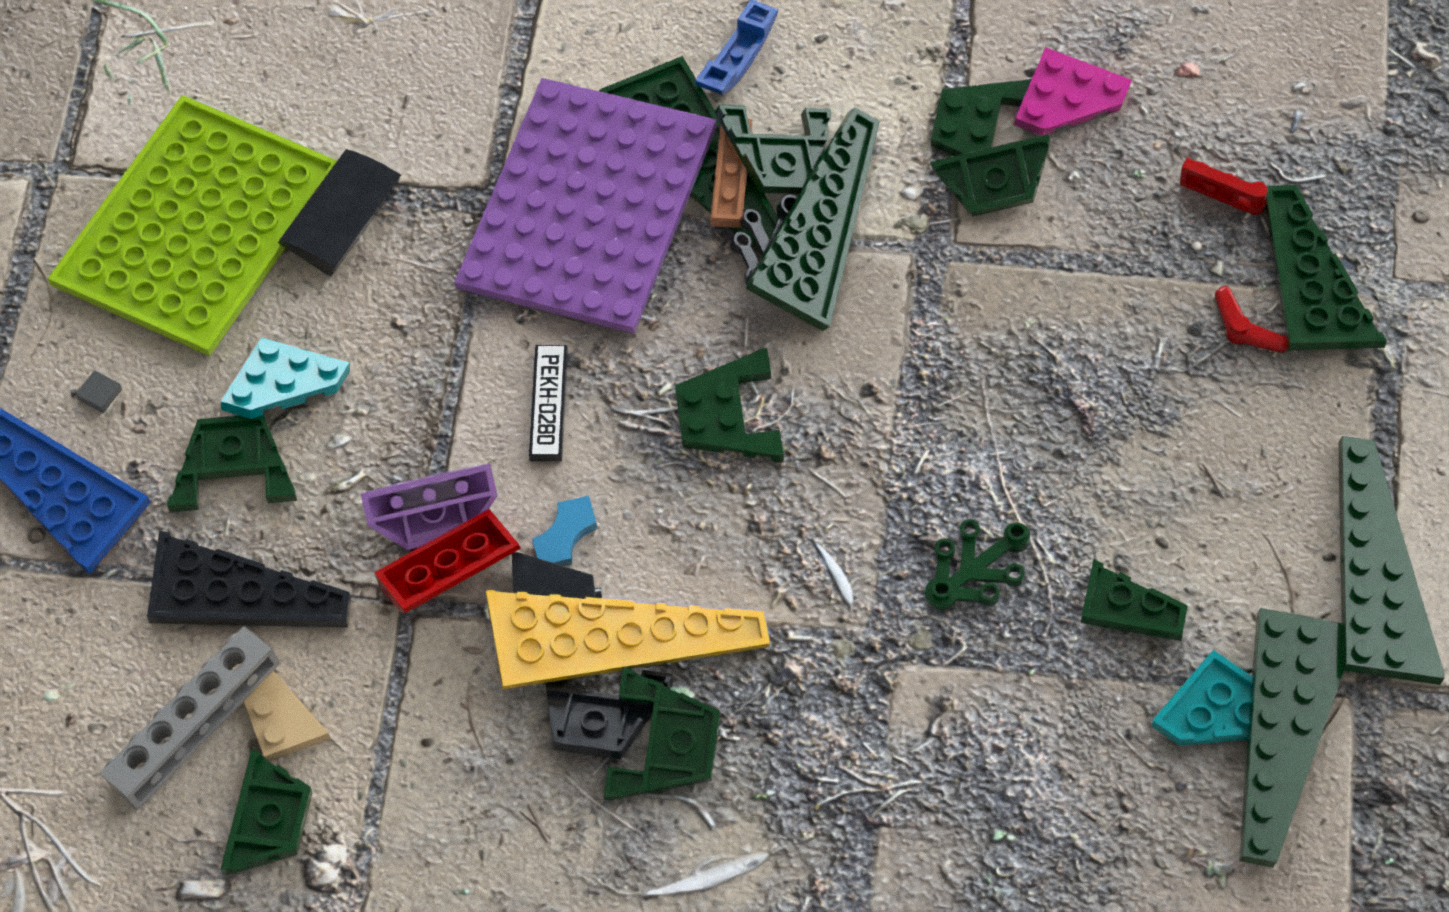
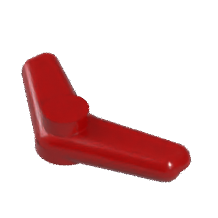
(1239, 328)

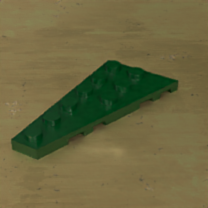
(1313, 285)

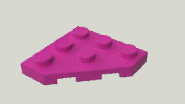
(1068, 93)

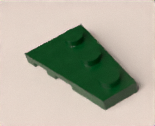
(1126, 606)

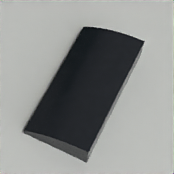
(340, 210)

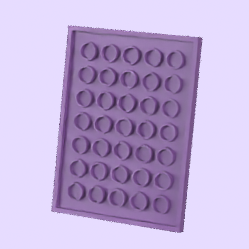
(586, 205)

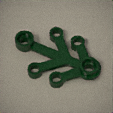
(975, 568)

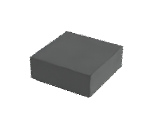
(98, 391)

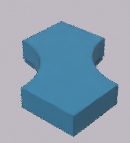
(572, 522)

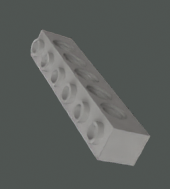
(189, 734)

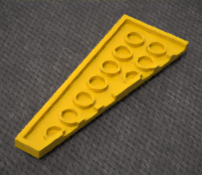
(571, 638)

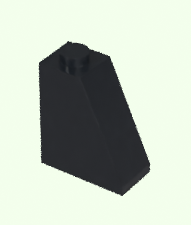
(548, 578)

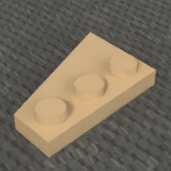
(281, 720)

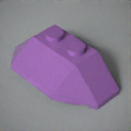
(429, 506)

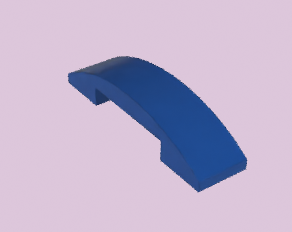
(740, 50)

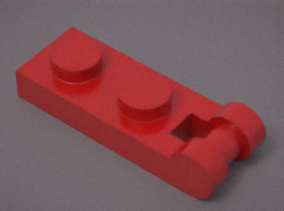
(1224, 187)

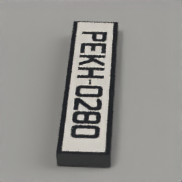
(548, 403)

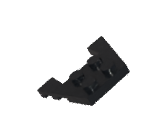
(597, 721)

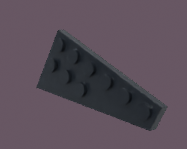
(228, 589)

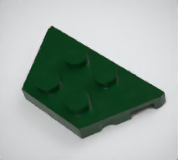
(995, 175)
(267, 817)

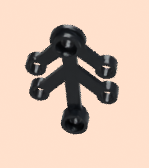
(758, 234)

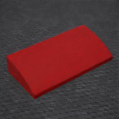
(446, 561)

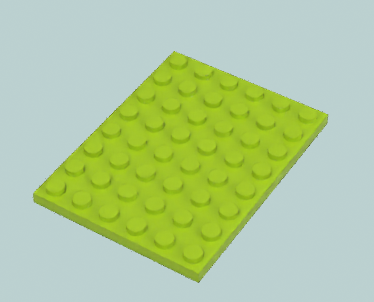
(192, 225)

